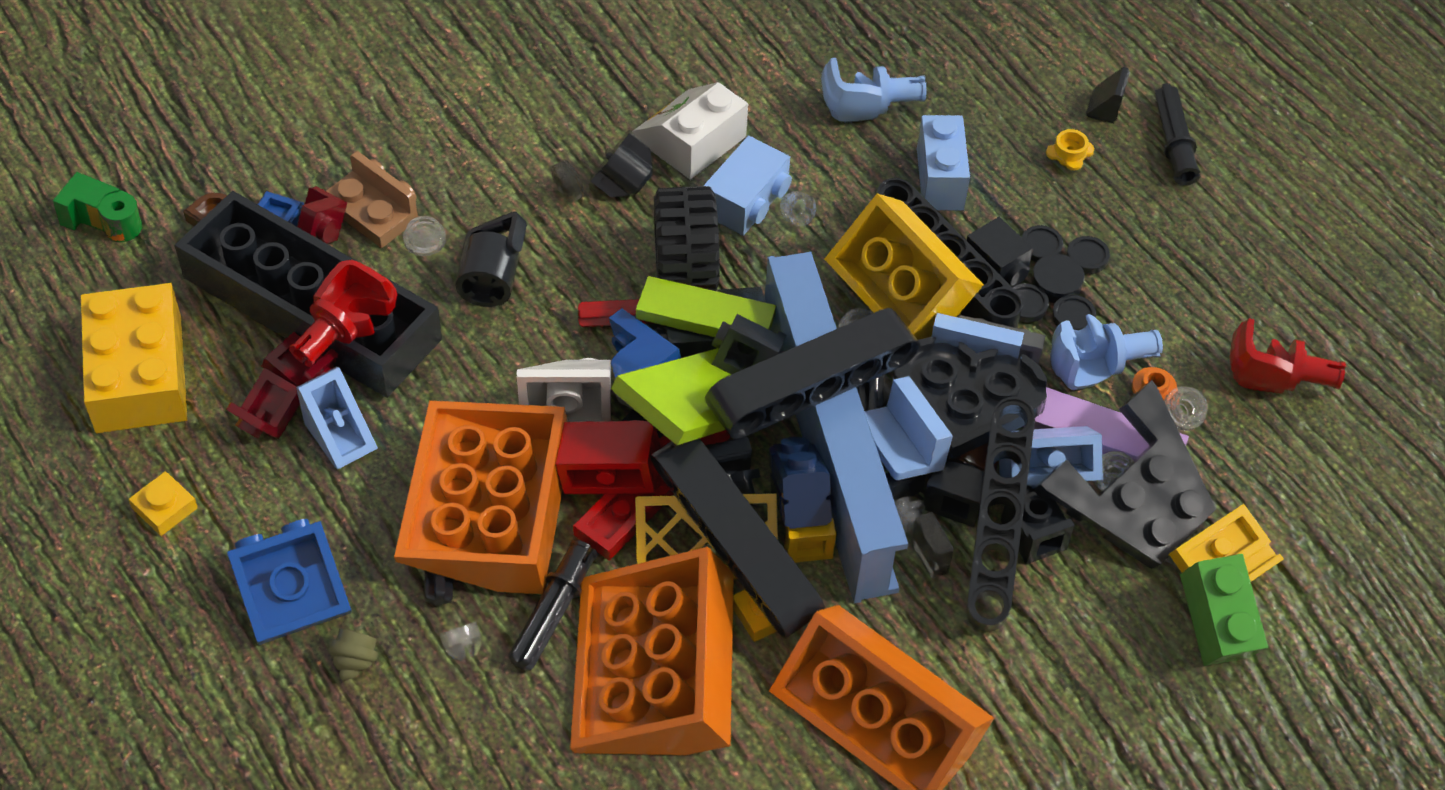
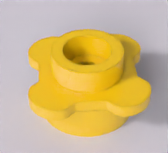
(1070, 149)

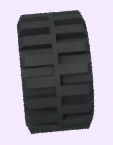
(687, 236)

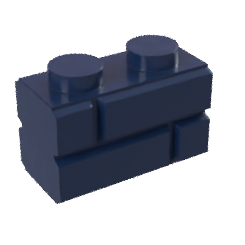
(800, 483)

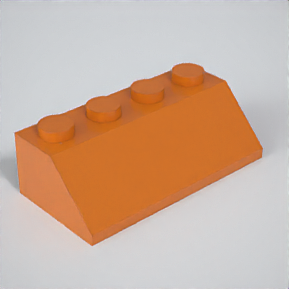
(879, 702)

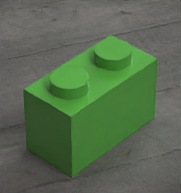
(1223, 610)

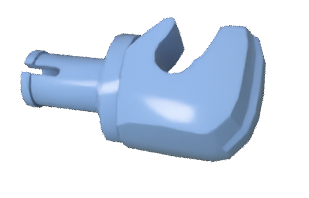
(867, 97)
(1097, 351)

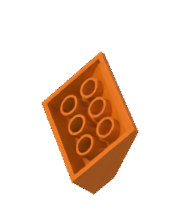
(485, 495)
(655, 658)

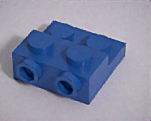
(288, 580)

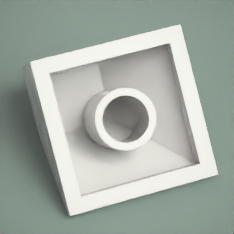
(577, 385)

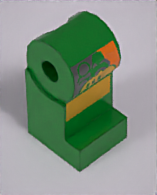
(98, 206)

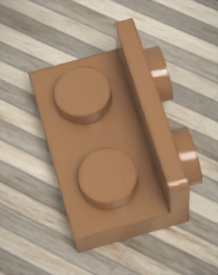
(375, 200)

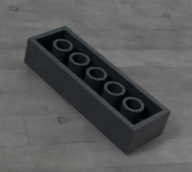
(272, 277)

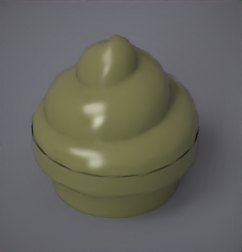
(349, 662)

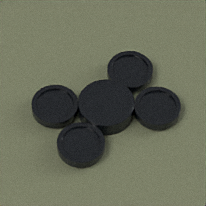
(1060, 277)

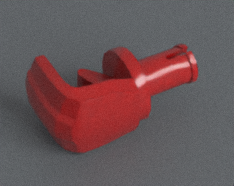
(344, 308)
(1277, 368)

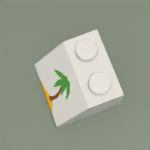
(696, 128)

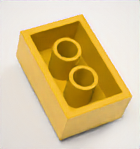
(902, 266)
(133, 358)

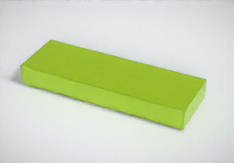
(697, 308)

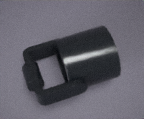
(490, 260)

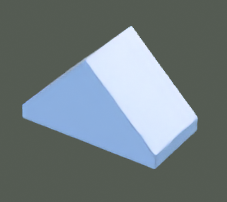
(335, 418)

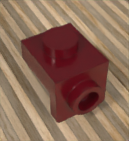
(322, 215)
(289, 368)
(267, 406)

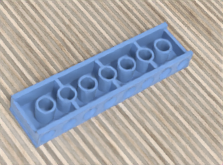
(860, 494)

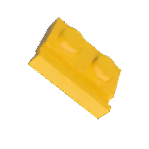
(1230, 536)

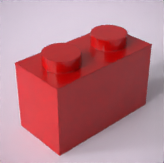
(607, 457)

